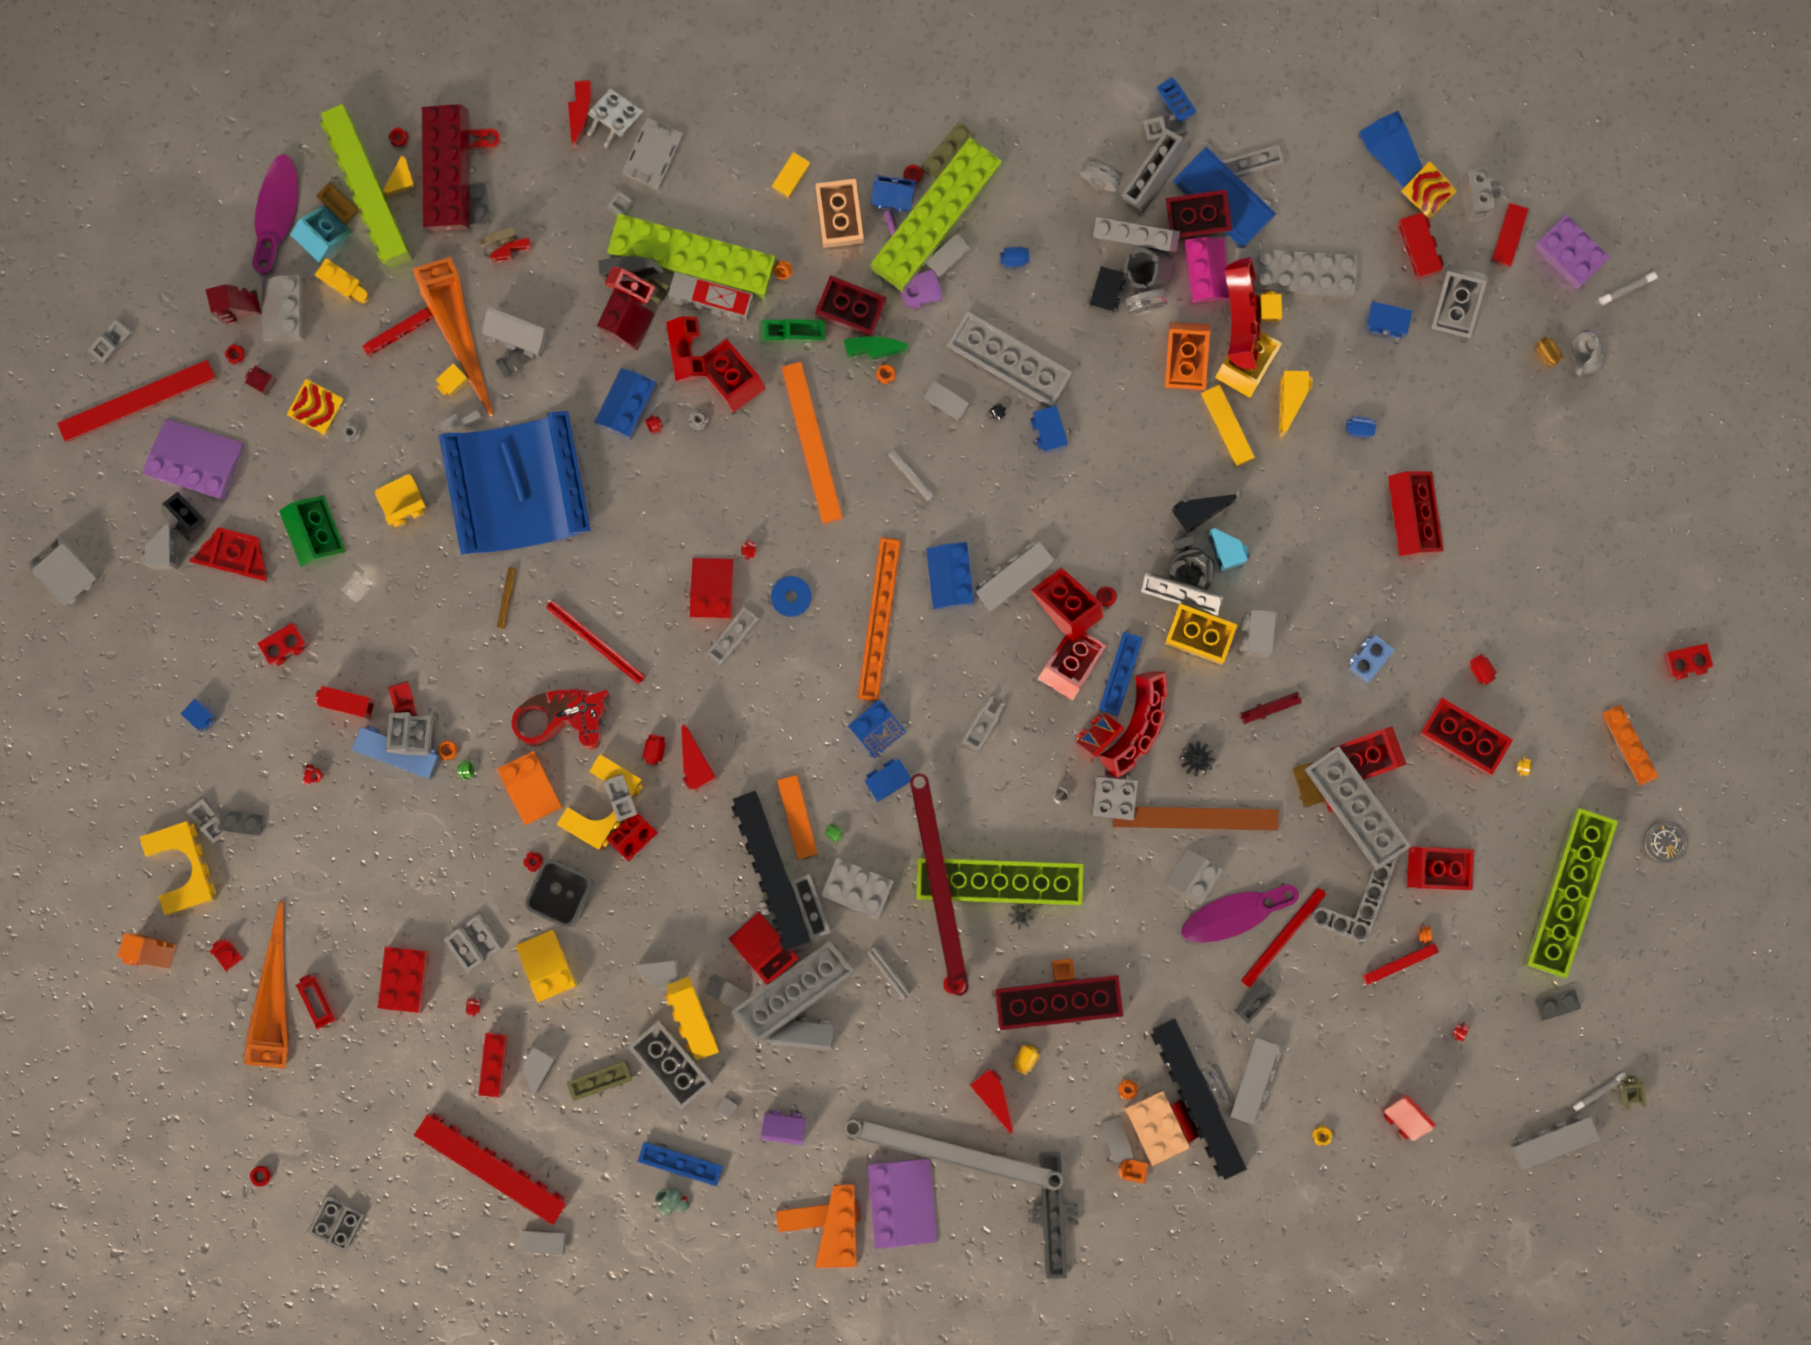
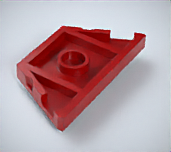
(233, 554)

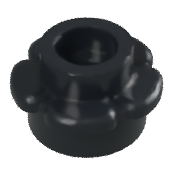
(997, 412)

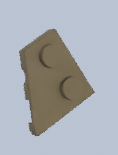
(504, 236)

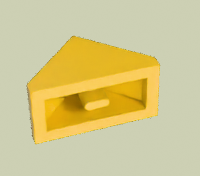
(400, 179)

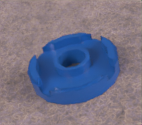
(788, 584)

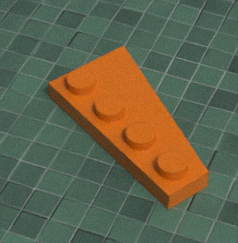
(838, 1236)

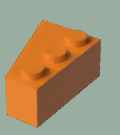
(142, 949)

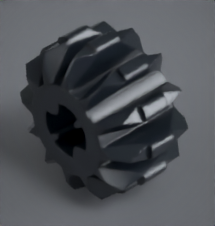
(1194, 765)

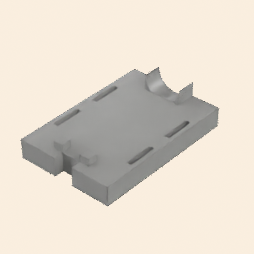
(652, 153)

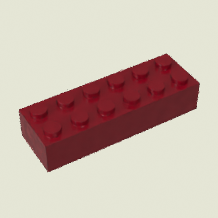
(445, 168)
(1059, 1002)

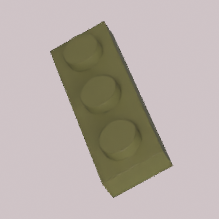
(946, 150)
(599, 1080)

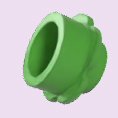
(465, 770)
(833, 833)

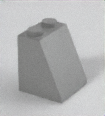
(62, 571)

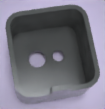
(558, 907)

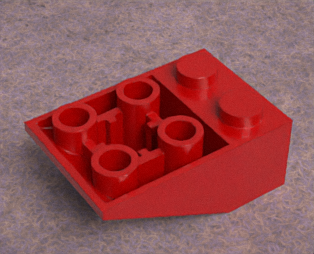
(762, 949)

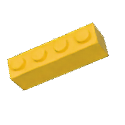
(692, 1018)

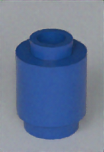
(1014, 257)
(1361, 426)

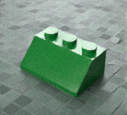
(312, 530)

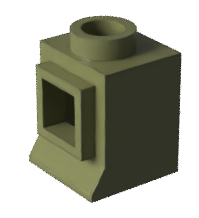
(661, 293)
(1637, 1096)

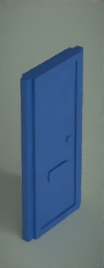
(1247, 209)

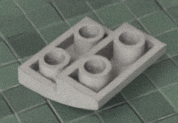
(335, 1223)

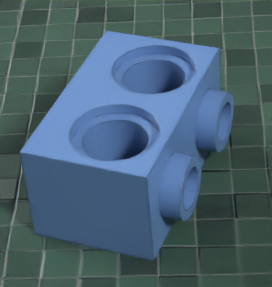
(1374, 662)

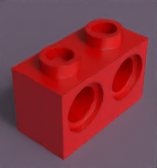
(280, 639)
(1687, 657)
(631, 836)

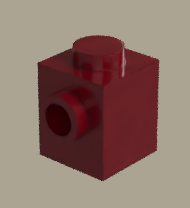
(259, 380)

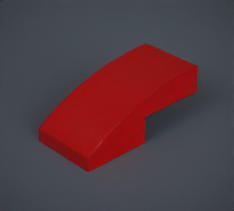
(504, 252)
(402, 698)

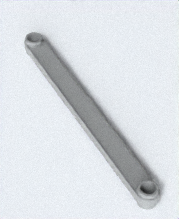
(954, 1154)

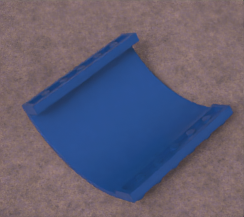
(484, 495)

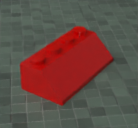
(1415, 513)

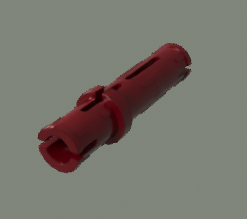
(1269, 708)

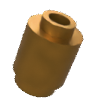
(1549, 351)

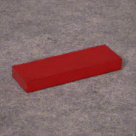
(1509, 234)

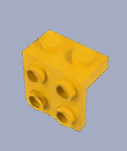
(401, 501)

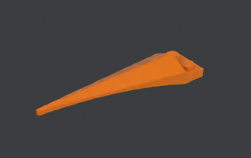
(443, 295)
(267, 1029)

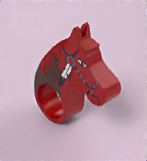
(565, 707)

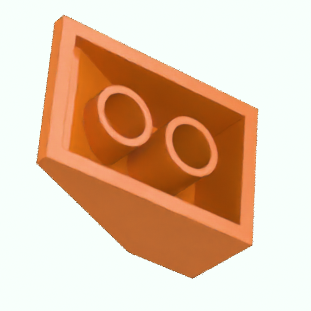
(1187, 356)
(529, 787)

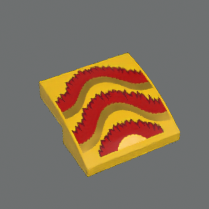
(1428, 190)
(314, 406)

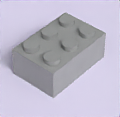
(1258, 634)
(857, 888)

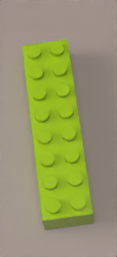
(364, 182)
(936, 214)
(693, 255)
(1008, 882)
(1570, 893)

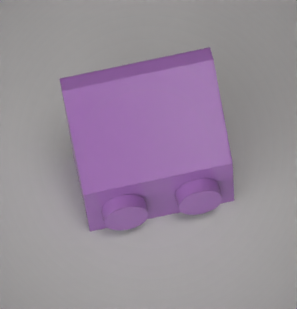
(783, 1128)

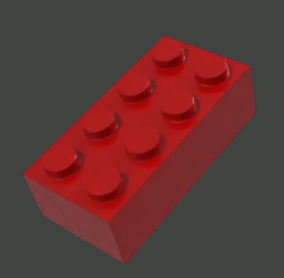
(1465, 737)

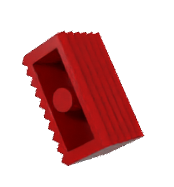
(629, 284)

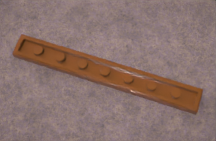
(1201, 818)

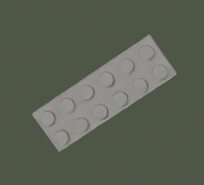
(1302, 271)
(1009, 359)
(1357, 808)
(793, 992)

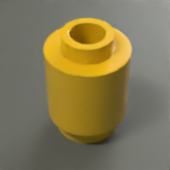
(1026, 1059)

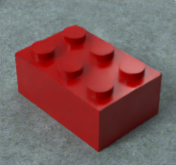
(403, 979)

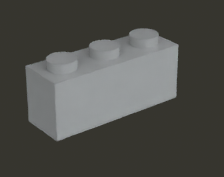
(810, 907)

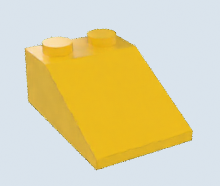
(1248, 379)
(1293, 390)
(546, 966)

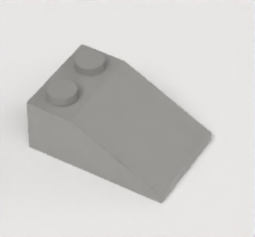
(1459, 301)

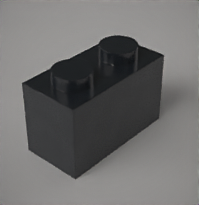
(1106, 290)
(183, 516)

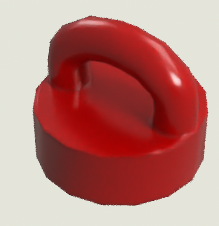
(309, 770)

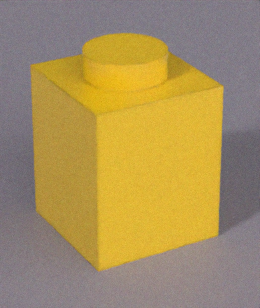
(1270, 307)
(451, 381)

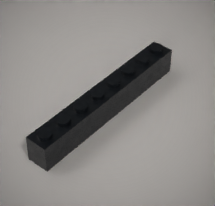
(772, 873)
(1199, 1099)

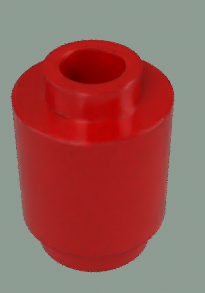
(1483, 669)
(654, 749)

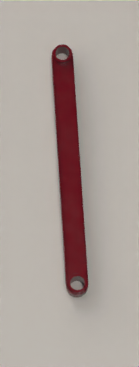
(939, 884)

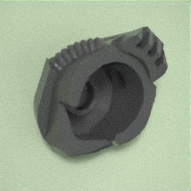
(1193, 568)

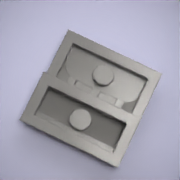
(409, 734)
(473, 943)

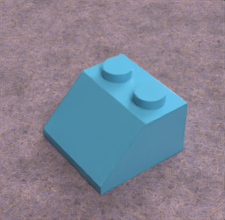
(321, 233)
(1227, 550)

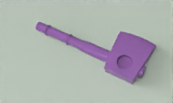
(924, 287)

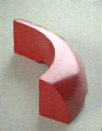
(1244, 313)
(1143, 727)

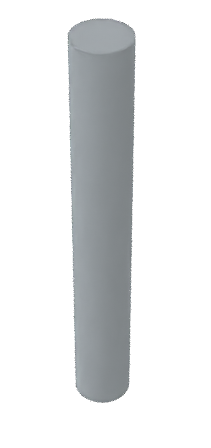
(911, 475)

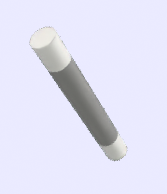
(1628, 288)
(1598, 1093)

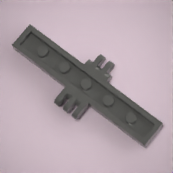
(1053, 1217)

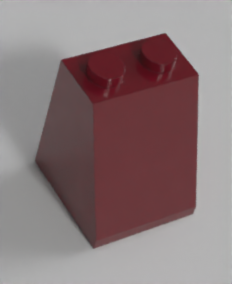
(625, 320)

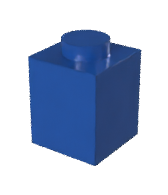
(199, 715)

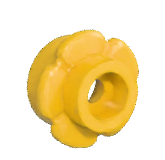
(1524, 766)
(1327, 1135)

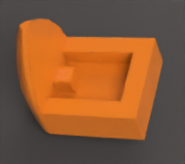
(1133, 1170)

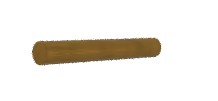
(506, 598)

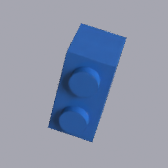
(893, 192)
(1388, 320)
(1049, 430)
(888, 779)

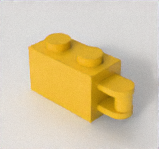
(341, 282)

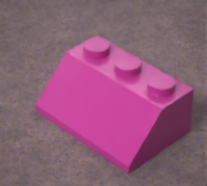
(1205, 269)

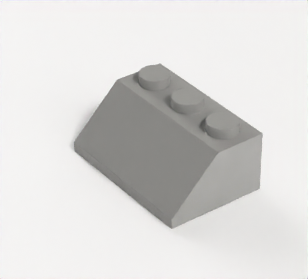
(282, 308)
(514, 333)
(804, 1034)

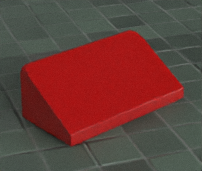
(1186, 1125)

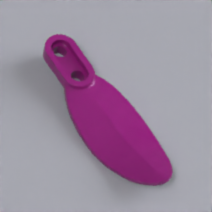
(274, 211)
(1234, 914)

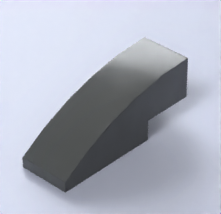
(639, 266)

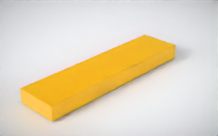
(1227, 425)

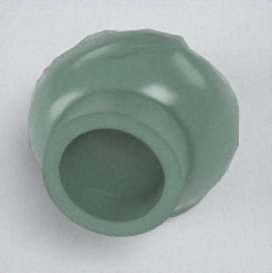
(670, 1200)

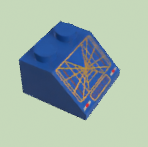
(876, 728)

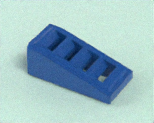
(1169, 89)

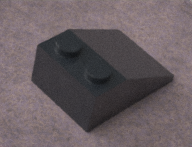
(1197, 511)

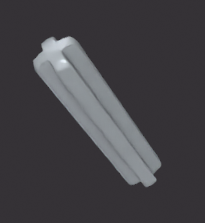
(889, 972)

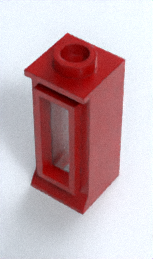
(316, 1001)

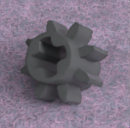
(1021, 911)

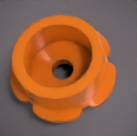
(782, 269)
(885, 368)
(447, 755)
(1425, 935)
(1127, 1083)

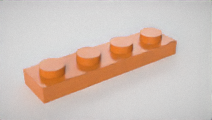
(1630, 745)

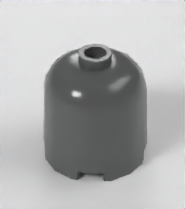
(1149, 267)

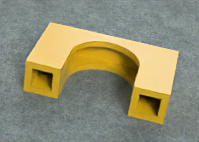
(598, 831)
(198, 888)

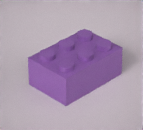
(1571, 251)

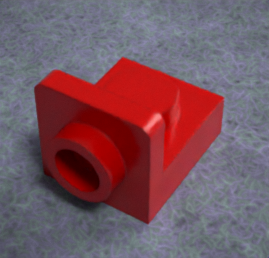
(226, 953)

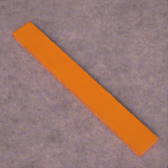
(811, 442)
(879, 619)

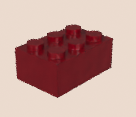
(1200, 214)
(851, 306)

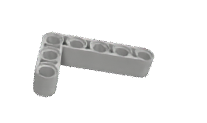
(1365, 900)

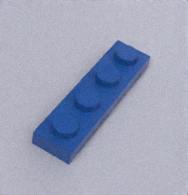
(1120, 673)
(680, 1163)

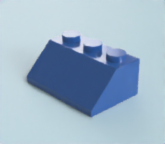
(626, 403)
(950, 575)

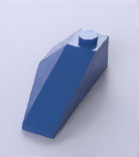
(1392, 147)

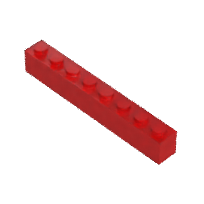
(490, 1168)

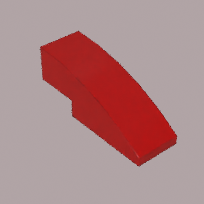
(579, 110)

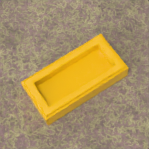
(791, 175)

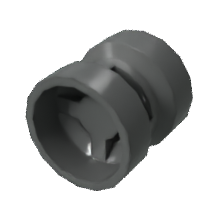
(510, 363)

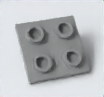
(615, 113)
(1115, 797)

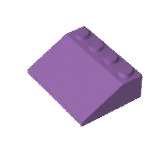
(193, 459)
(902, 1203)

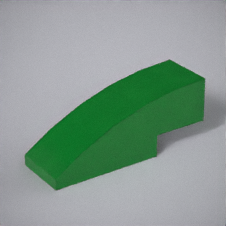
(792, 330)
(874, 346)

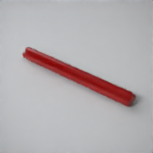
(595, 642)
(1283, 937)

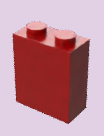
(345, 702)

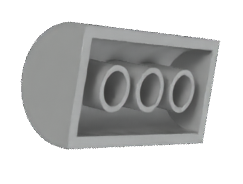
(670, 1065)

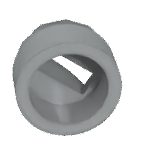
(1064, 798)

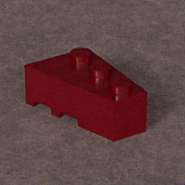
(230, 304)

